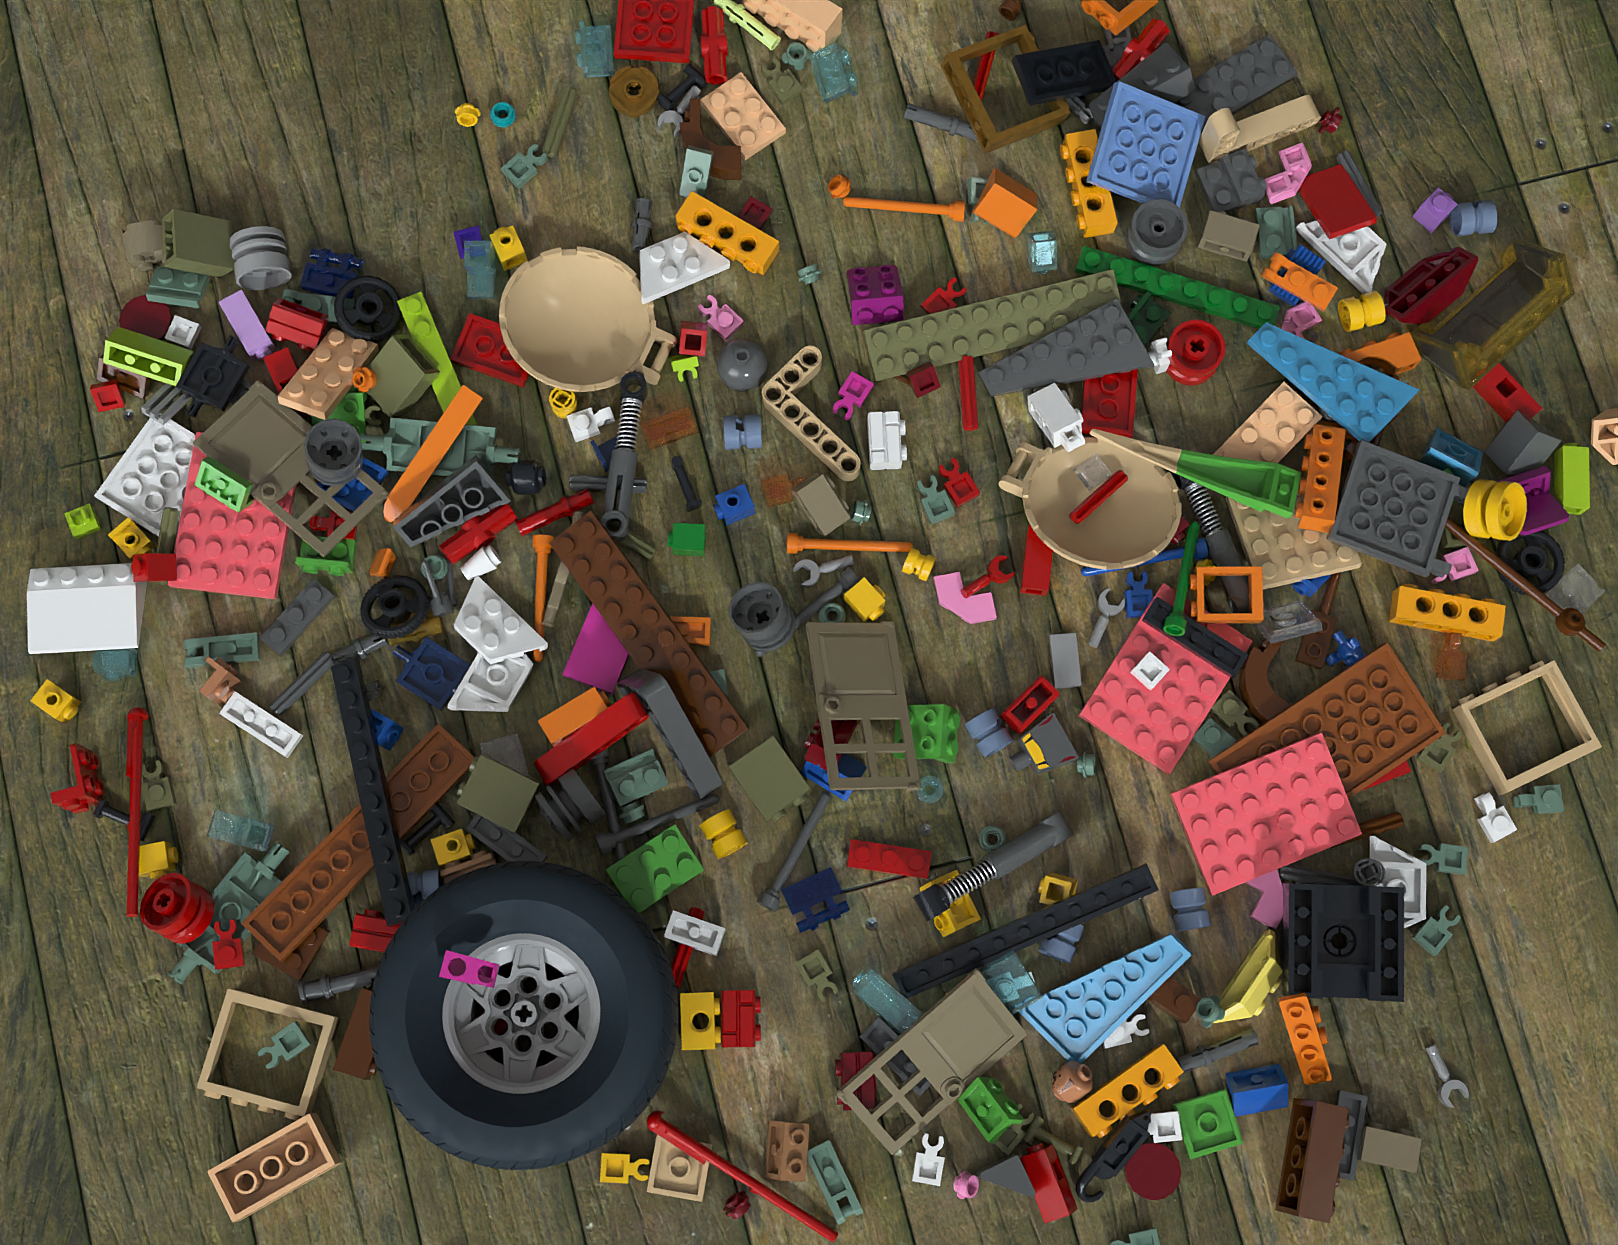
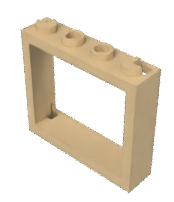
(1566, 703)
(267, 1104)

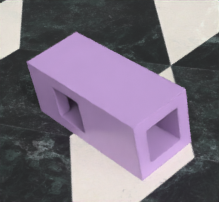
(247, 325)

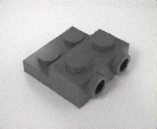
(1231, 182)

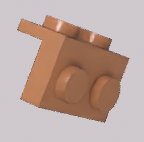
(221, 683)

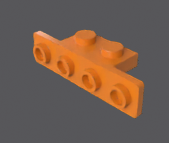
(1306, 1037)

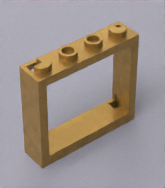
(972, 105)

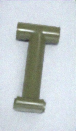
(1035, 1131)

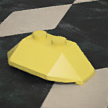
(1253, 980)

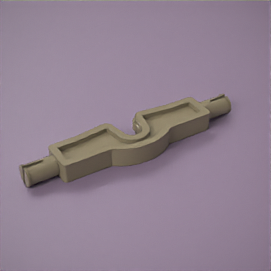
(558, 586)

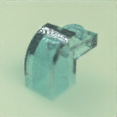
(481, 269)
(240, 831)

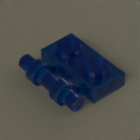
(329, 280)
(812, 891)

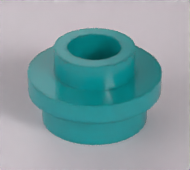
(500, 108)

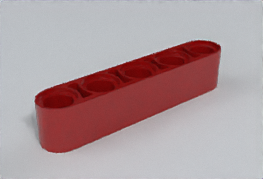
(592, 738)

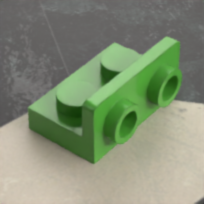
(224, 485)
(336, 562)
(989, 1107)

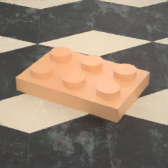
(743, 115)

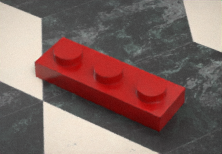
(889, 859)

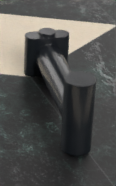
(694, 76)
(692, 502)
(102, 809)
(440, 817)

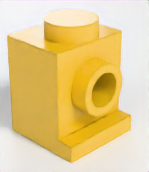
(125, 533)

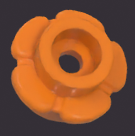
(839, 186)
(369, 379)

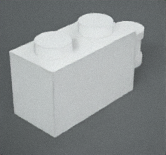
(1057, 417)

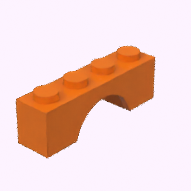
(1392, 355)

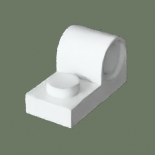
(694, 933)

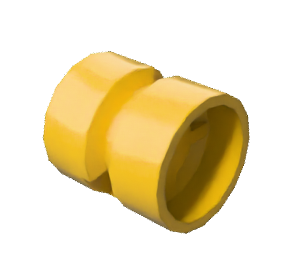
(1366, 310)
(723, 833)

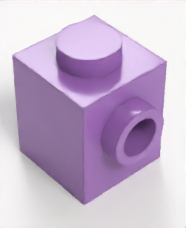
(1435, 210)

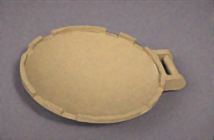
(580, 321)
(1117, 535)

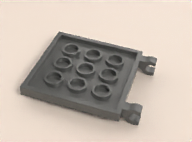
(1395, 509)

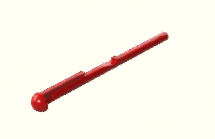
(134, 771)
(702, 1154)

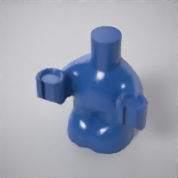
(1348, 650)

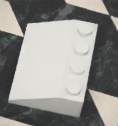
(84, 608)

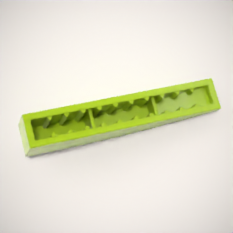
(427, 337)

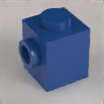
(734, 505)

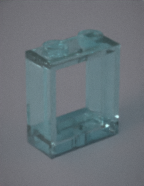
(885, 1001)

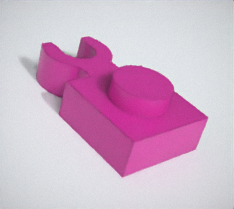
(854, 392)

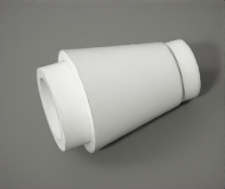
(481, 562)

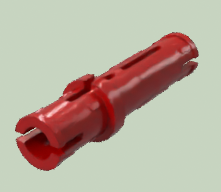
(550, 514)

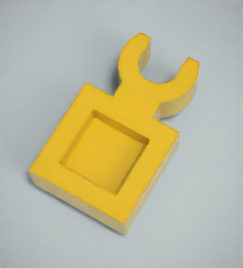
(617, 1168)

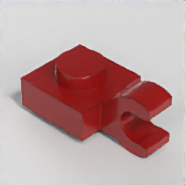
(330, 525)

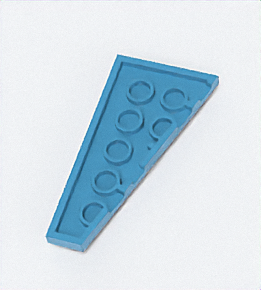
(1346, 390)
(1091, 1007)

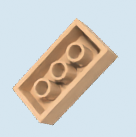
(810, 21)
(274, 1167)

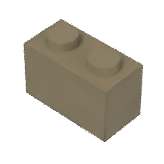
(1228, 235)
(821, 503)
(1388, 1148)

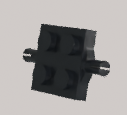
(212, 376)

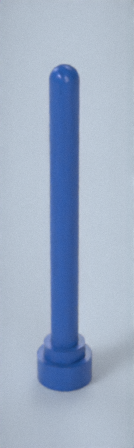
(1200, 553)

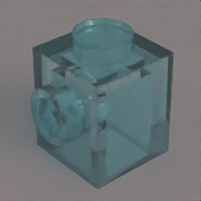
(1042, 251)
(115, 663)

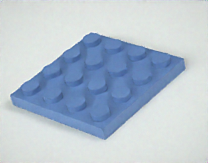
(1145, 146)

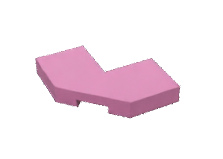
(1296, 166)
(1300, 319)
(971, 609)
(1270, 904)

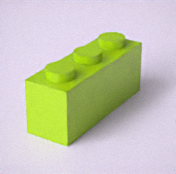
(146, 356)

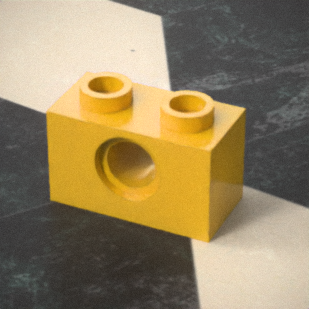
(691, 1005)

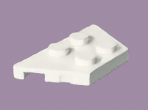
(1352, 254)
(676, 264)
(494, 626)
(491, 685)
(1405, 872)

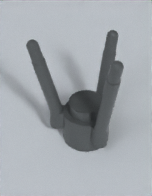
(440, 603)

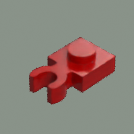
(941, 300)
(960, 486)
(228, 951)

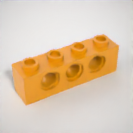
(698, 208)
(1091, 222)
(1405, 612)
(1167, 1076)

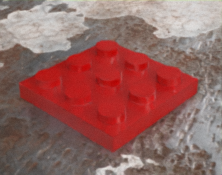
(654, 30)

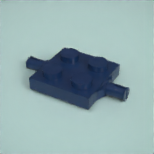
(431, 672)

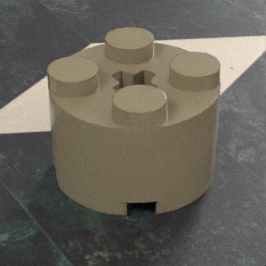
(143, 244)

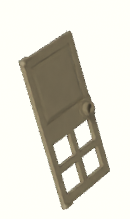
(267, 448)
(862, 680)
(948, 1046)

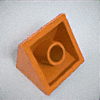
(1006, 203)

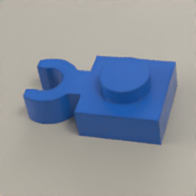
(1138, 597)

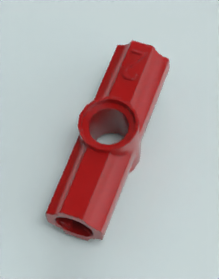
(714, 45)
(1141, 47)
(477, 533)

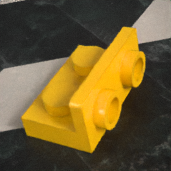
(961, 912)

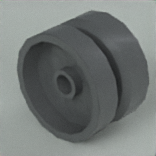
(1156, 232)

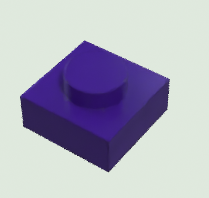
(467, 234)

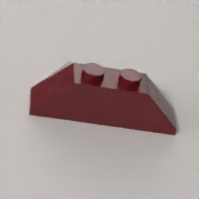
(1430, 286)

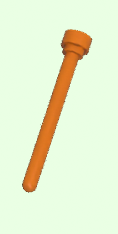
(953, 210)
(798, 543)
(542, 548)

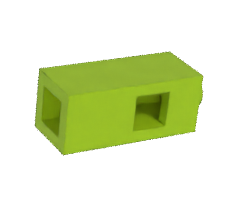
(1572, 478)

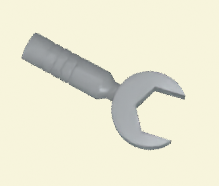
(675, 116)
(825, 567)
(1107, 610)
(1443, 1073)

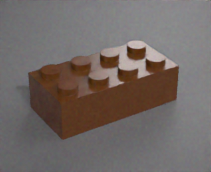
(1312, 1160)

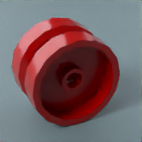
(1196, 352)
(177, 908)

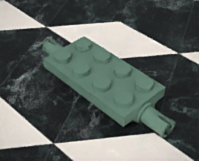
(408, 436)
(235, 899)

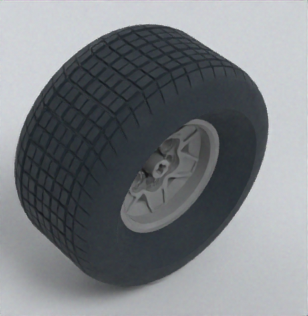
(438, 1053)

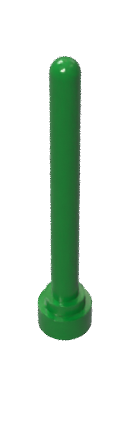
(1175, 623)

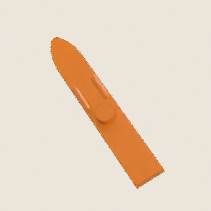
(431, 452)

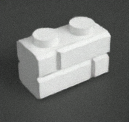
(885, 440)

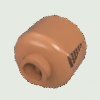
(1071, 1081)

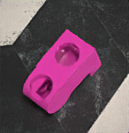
(469, 969)

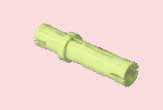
(738, 14)

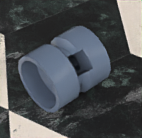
(1476, 217)
(742, 431)
(989, 733)
(424, 885)
(1190, 910)
(1062, 945)

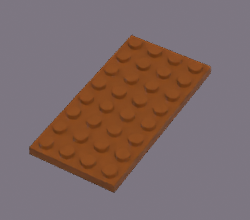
(1366, 715)

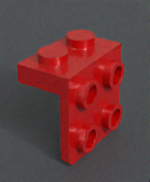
(89, 786)

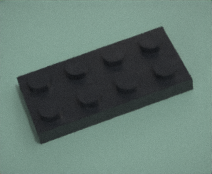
(1063, 72)

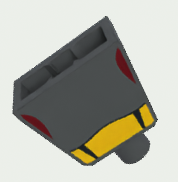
(1044, 748)

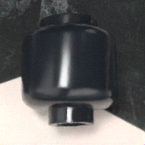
(526, 477)

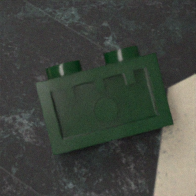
(1147, 317)

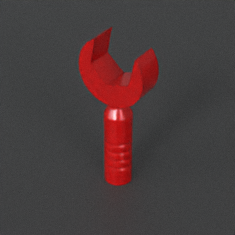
(993, 574)

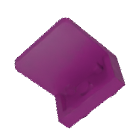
(875, 294)
(1542, 507)

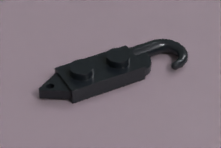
(1115, 1152)

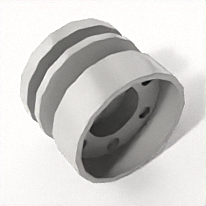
(260, 258)

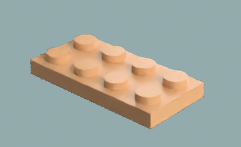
(327, 374)
(1272, 428)

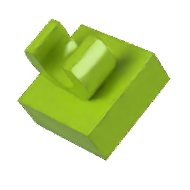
(684, 362)
(82, 521)

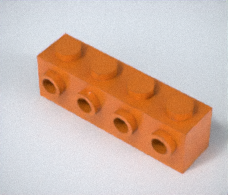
(1321, 478)

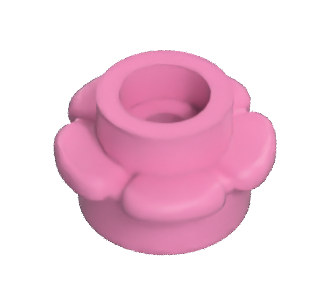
(966, 1185)

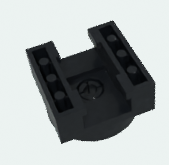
(1373, 947)

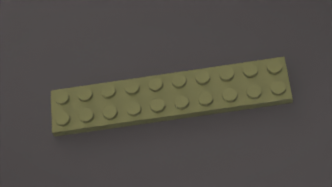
(985, 325)

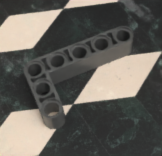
(674, 730)

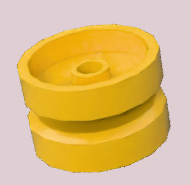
(1495, 509)

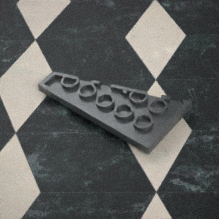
(1081, 350)

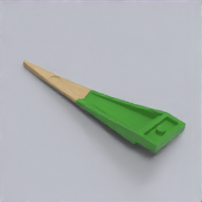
(1250, 482)

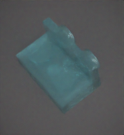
(596, 50)
(834, 72)

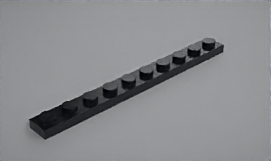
(373, 791)
(1025, 931)

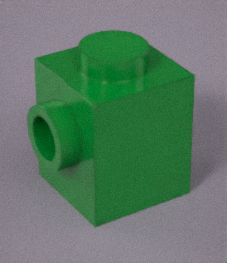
(687, 539)

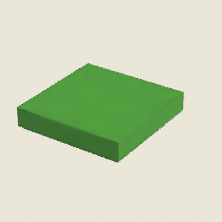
(1208, 1123)

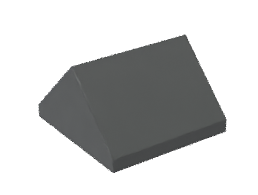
(1522, 445)
(1007, 1173)

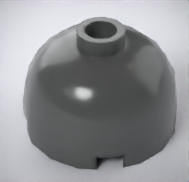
(742, 364)

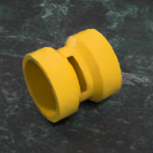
(564, 406)
(918, 564)

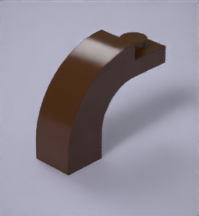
(726, 159)
(1254, 683)

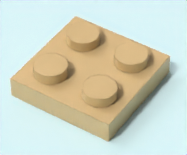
(676, 1172)

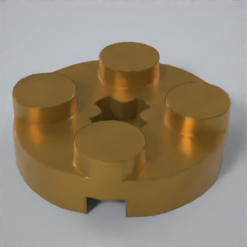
(638, 104)

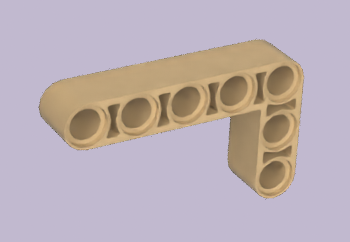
(1225, 135)
(806, 418)

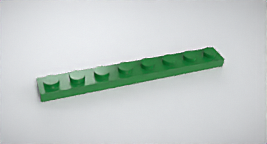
(1179, 289)

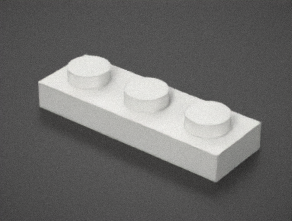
(261, 724)

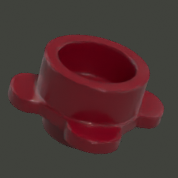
(1330, 120)
(737, 1205)

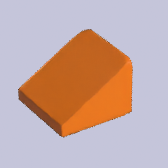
(383, 563)

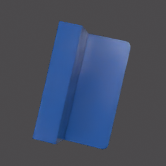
(847, 768)
(1257, 1089)

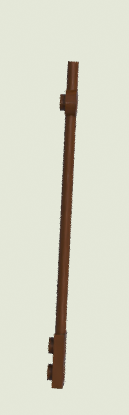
(1568, 620)
(1315, 645)

